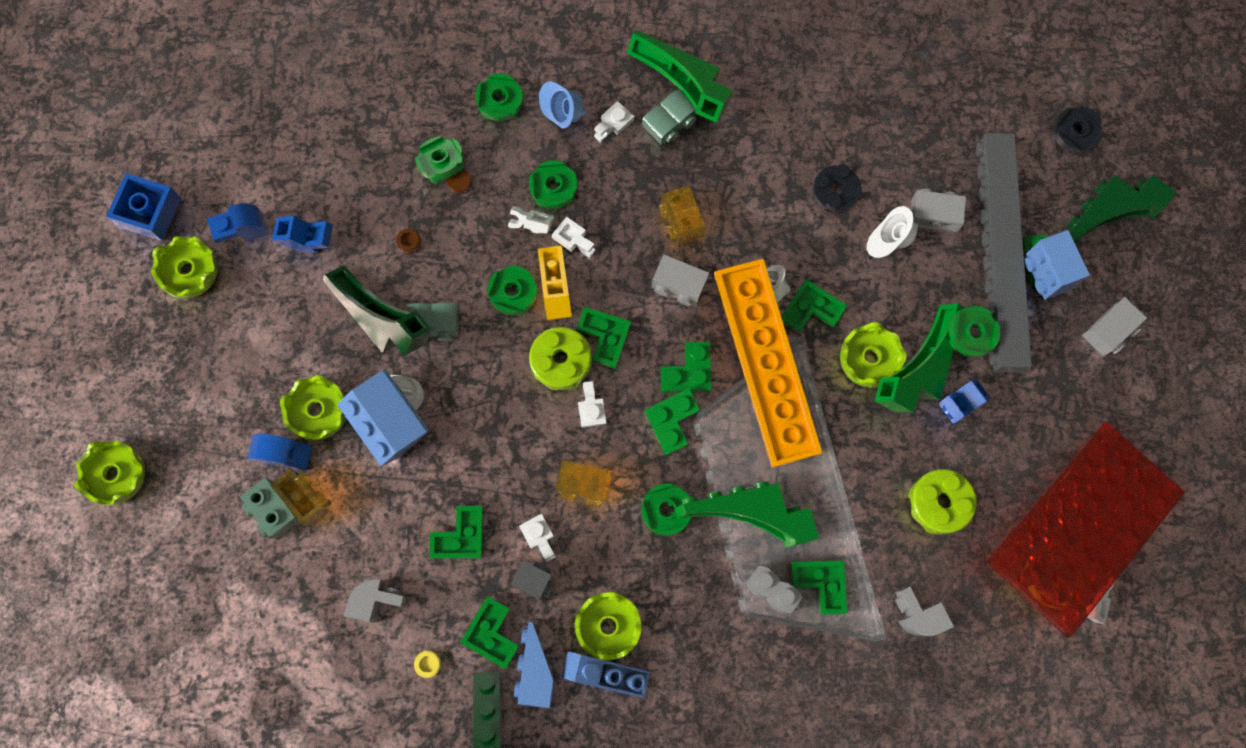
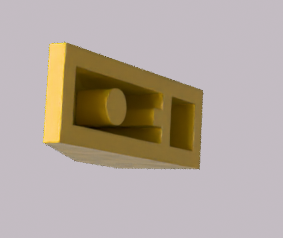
(554, 283)

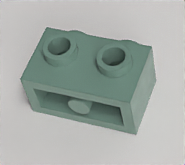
(268, 509)

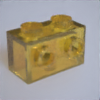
(682, 215)
(584, 483)
(300, 497)

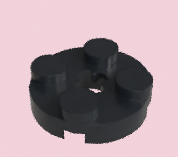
(1072, 141)
(841, 176)

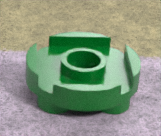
(505, 109)
(445, 168)
(545, 195)
(506, 278)
(960, 331)
(658, 522)

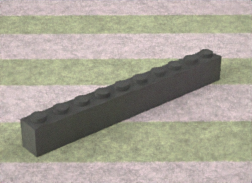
(1004, 251)

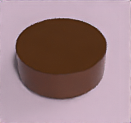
(460, 182)
(408, 241)

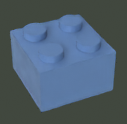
(1056, 265)

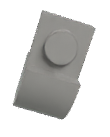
(366, 597)
(920, 621)

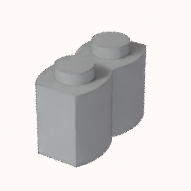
(779, 595)

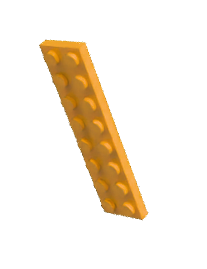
(767, 363)

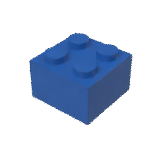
(143, 207)

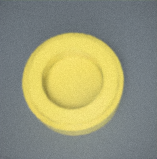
(428, 664)

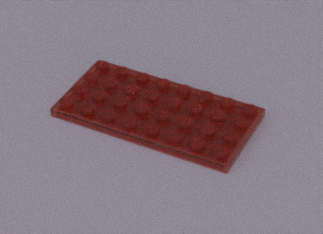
(1085, 529)

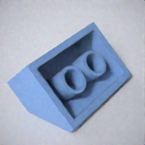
(383, 417)

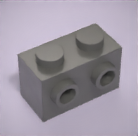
(534, 580)

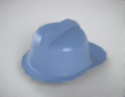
(560, 104)

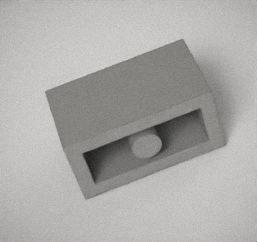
(938, 210)
(679, 281)
(1114, 327)

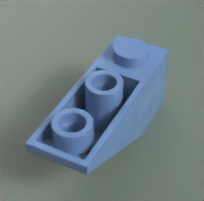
(605, 674)
(536, 676)

